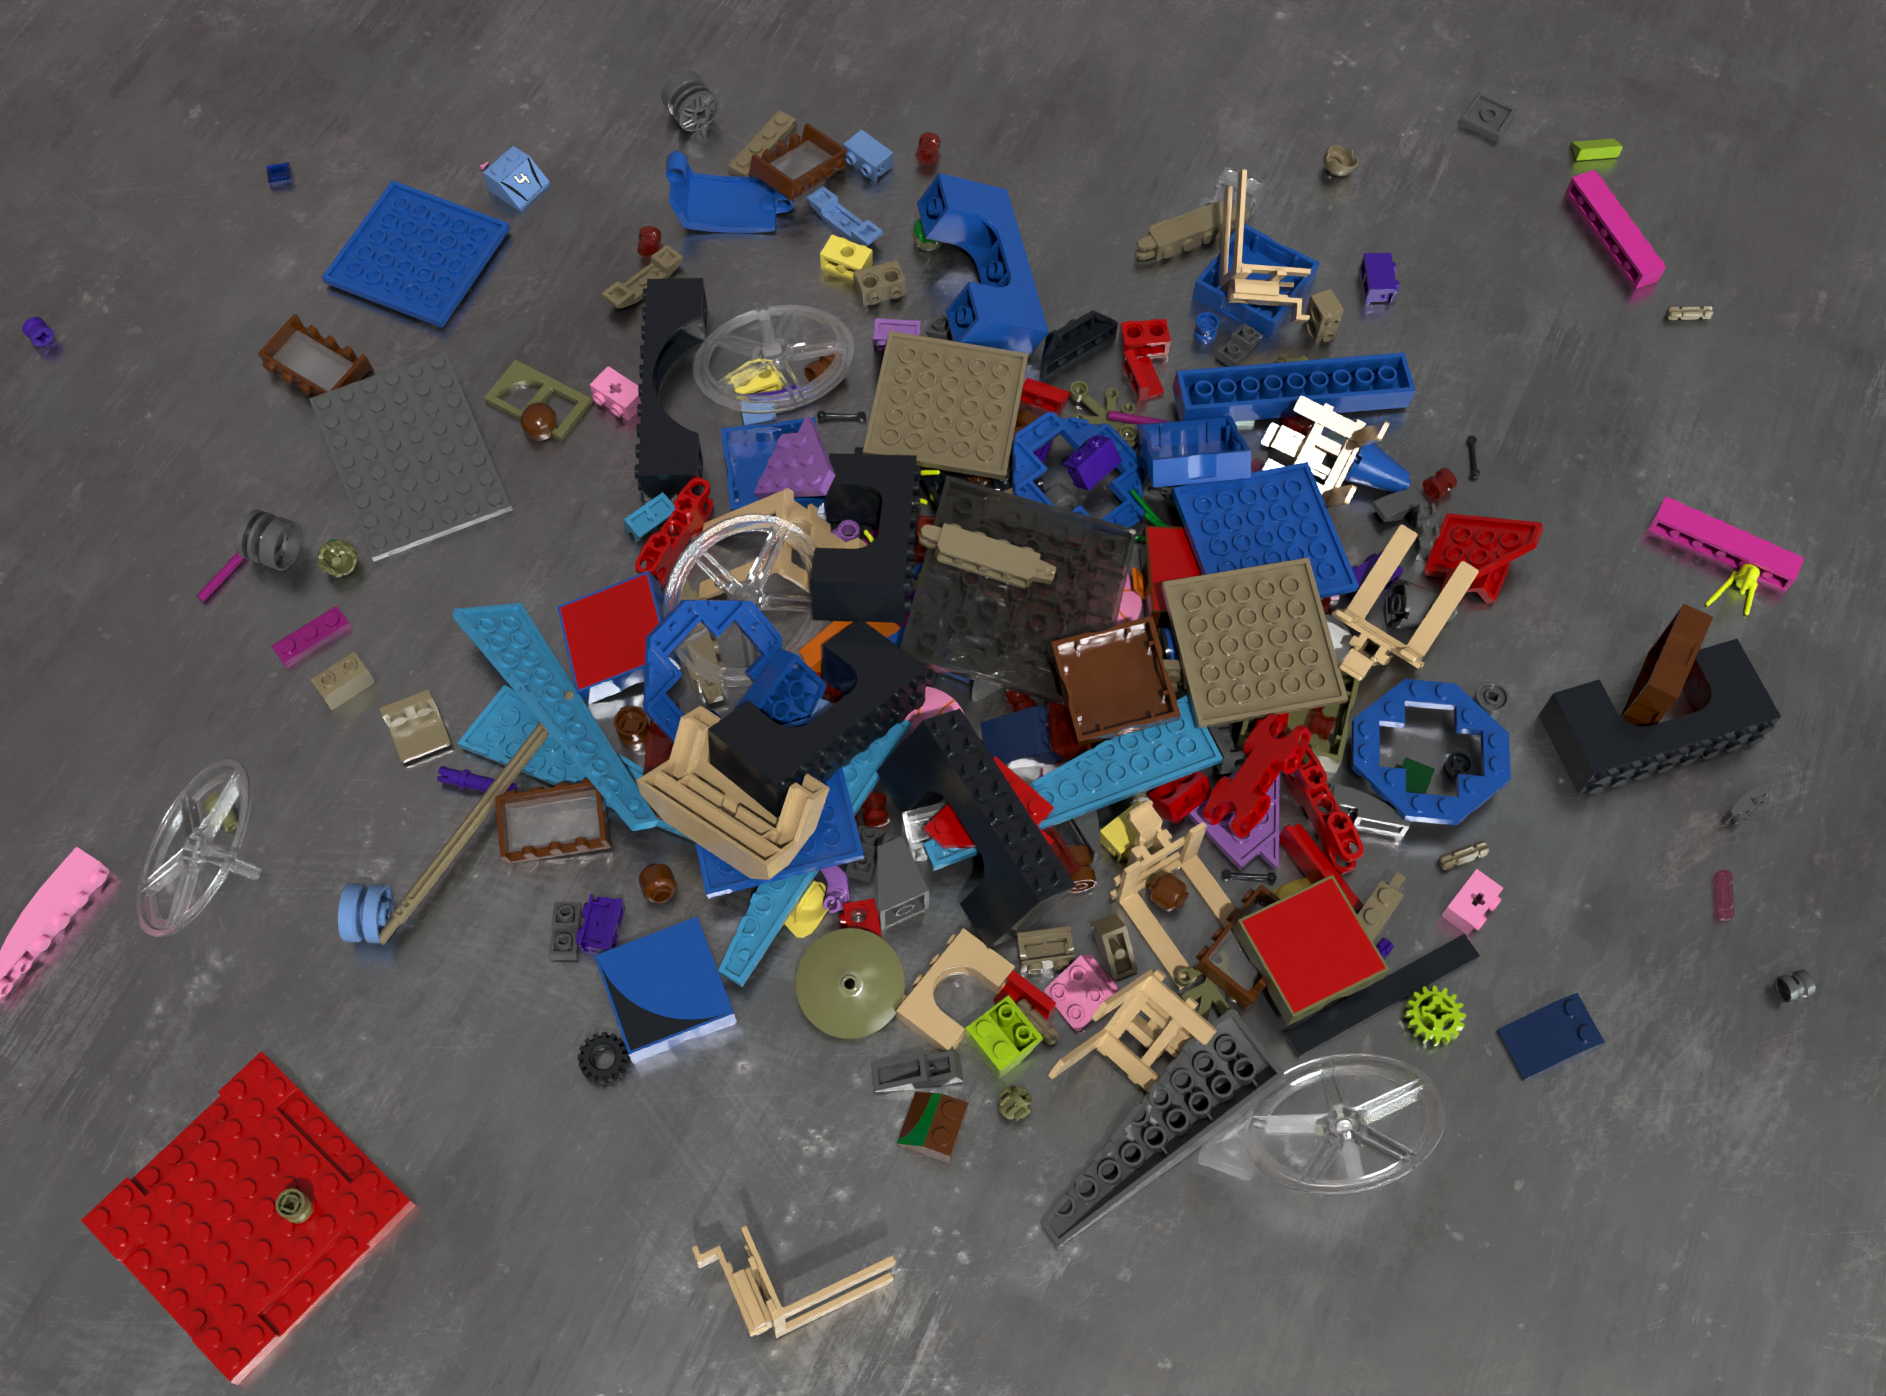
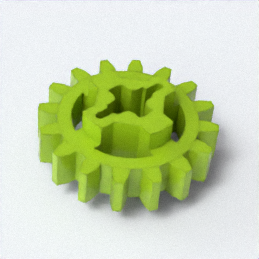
(1426, 1023)

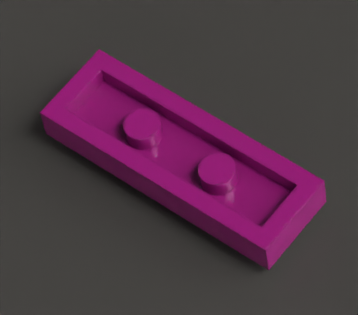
(311, 636)

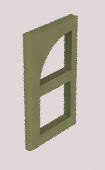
(523, 374)

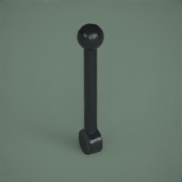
(860, 416)
(1471, 440)
(1227, 875)

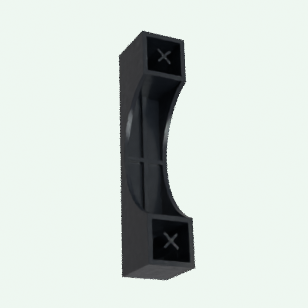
(673, 327)

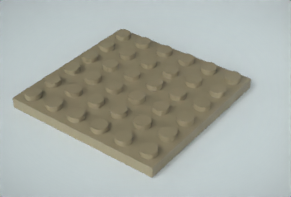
(947, 404)
(1253, 642)

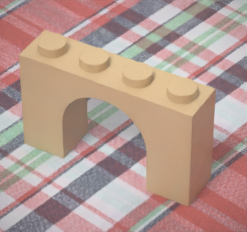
(963, 956)

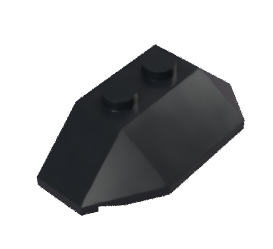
(1076, 340)

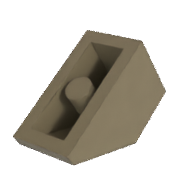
(1114, 946)

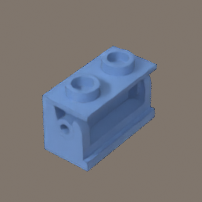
(868, 155)

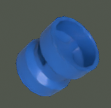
(1206, 328)

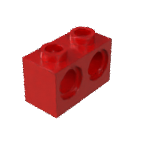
(1145, 337)
(1180, 797)
(866, 908)

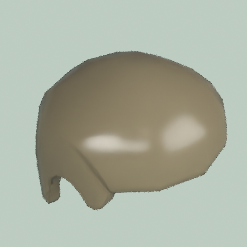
(1339, 160)

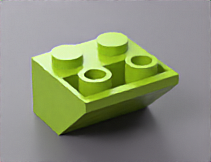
(1003, 1037)

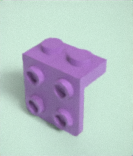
(883, 326)

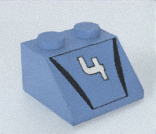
(515, 178)

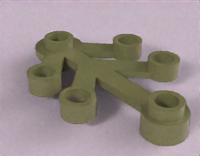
(1123, 430)
(1207, 991)

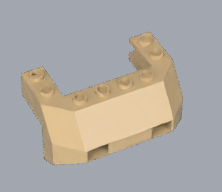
(720, 814)

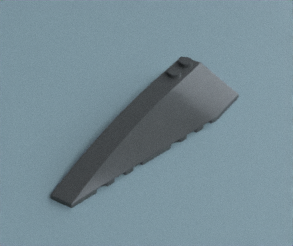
(1181, 1111)

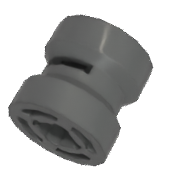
(1796, 985)

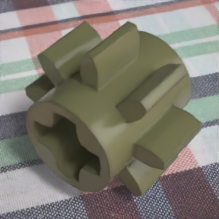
(1015, 1102)

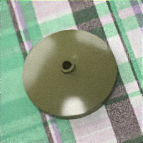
(877, 980)

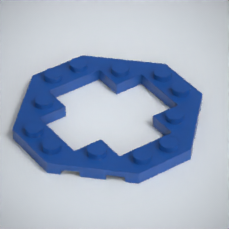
(1076, 431)
(675, 626)
(1468, 719)

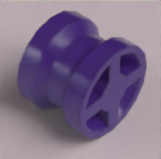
(38, 331)

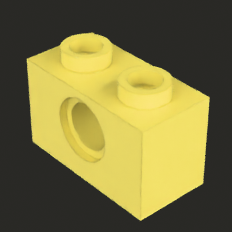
(845, 257)

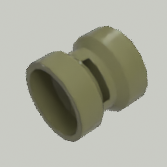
(299, 1210)

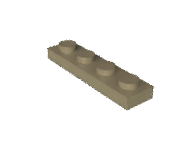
(767, 138)

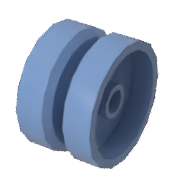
(364, 911)

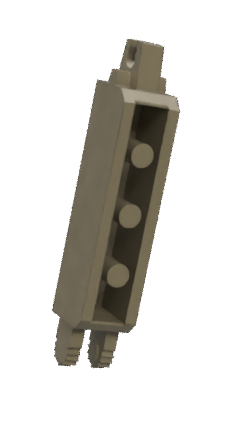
(1185, 232)
(986, 555)
(706, 648)
(1381, 905)

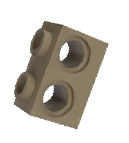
(880, 283)
(1325, 316)

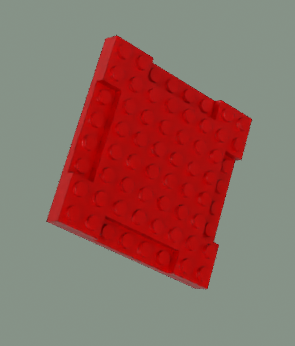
(207, 1227)

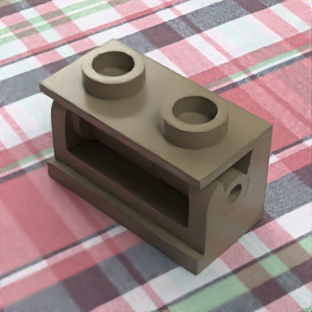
(342, 681)
(1045, 949)

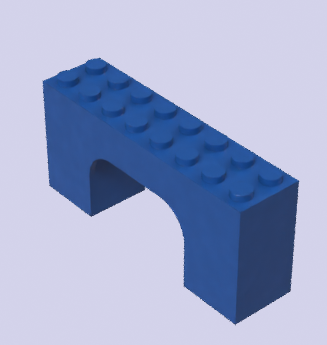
(981, 220)

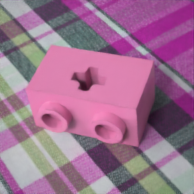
(616, 393)
(1461, 910)

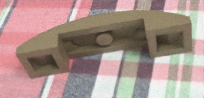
(661, 267)

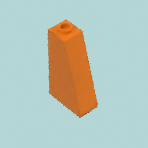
(813, 650)

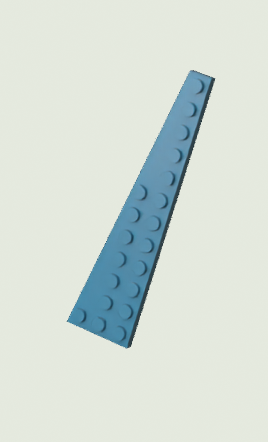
(530, 667)
(506, 726)
(1113, 773)
(776, 900)

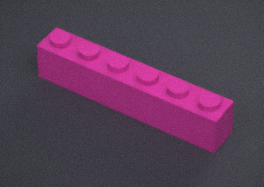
(1615, 229)
(1725, 543)

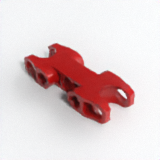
(686, 521)
(1248, 788)
(1333, 827)

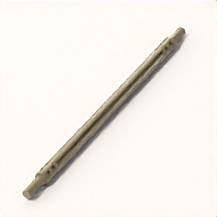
(465, 830)

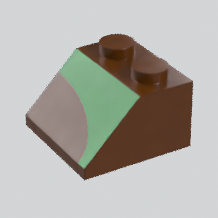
(933, 1125)

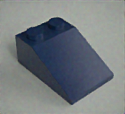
(1020, 738)
(1550, 1036)

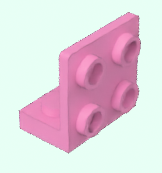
(1081, 990)

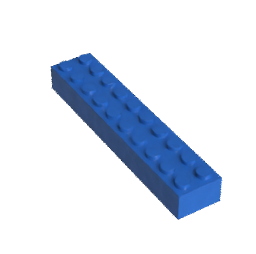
(1274, 388)

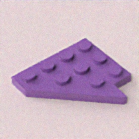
(798, 464)
(1261, 840)

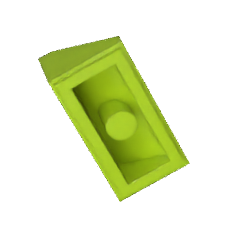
(1596, 149)

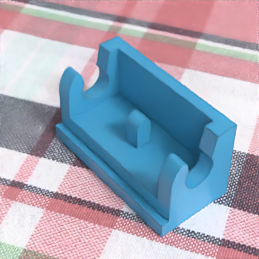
(648, 516)

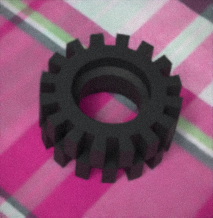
(610, 1074)

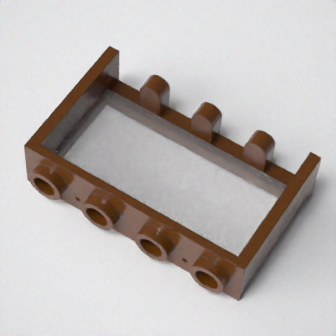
(801, 163)
(311, 360)
(551, 822)
(1226, 959)

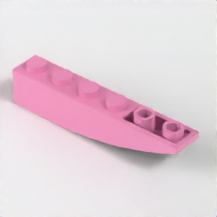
(48, 914)

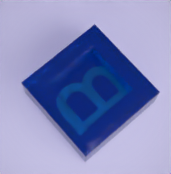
(279, 175)

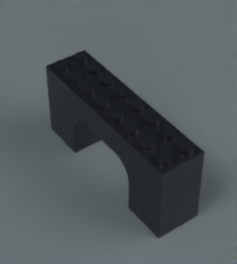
(876, 578)
(879, 691)
(1606, 750)
(1020, 867)

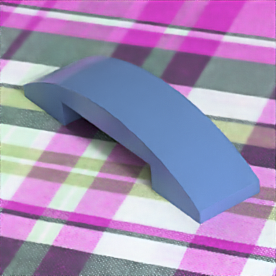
(842, 220)

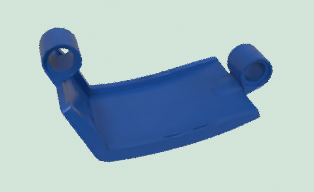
(722, 202)

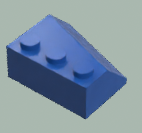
(786, 689)

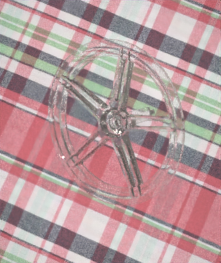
(774, 356)
(745, 590)
(196, 849)
(1346, 1126)

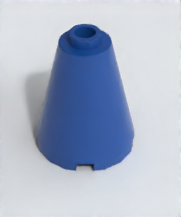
(1377, 470)

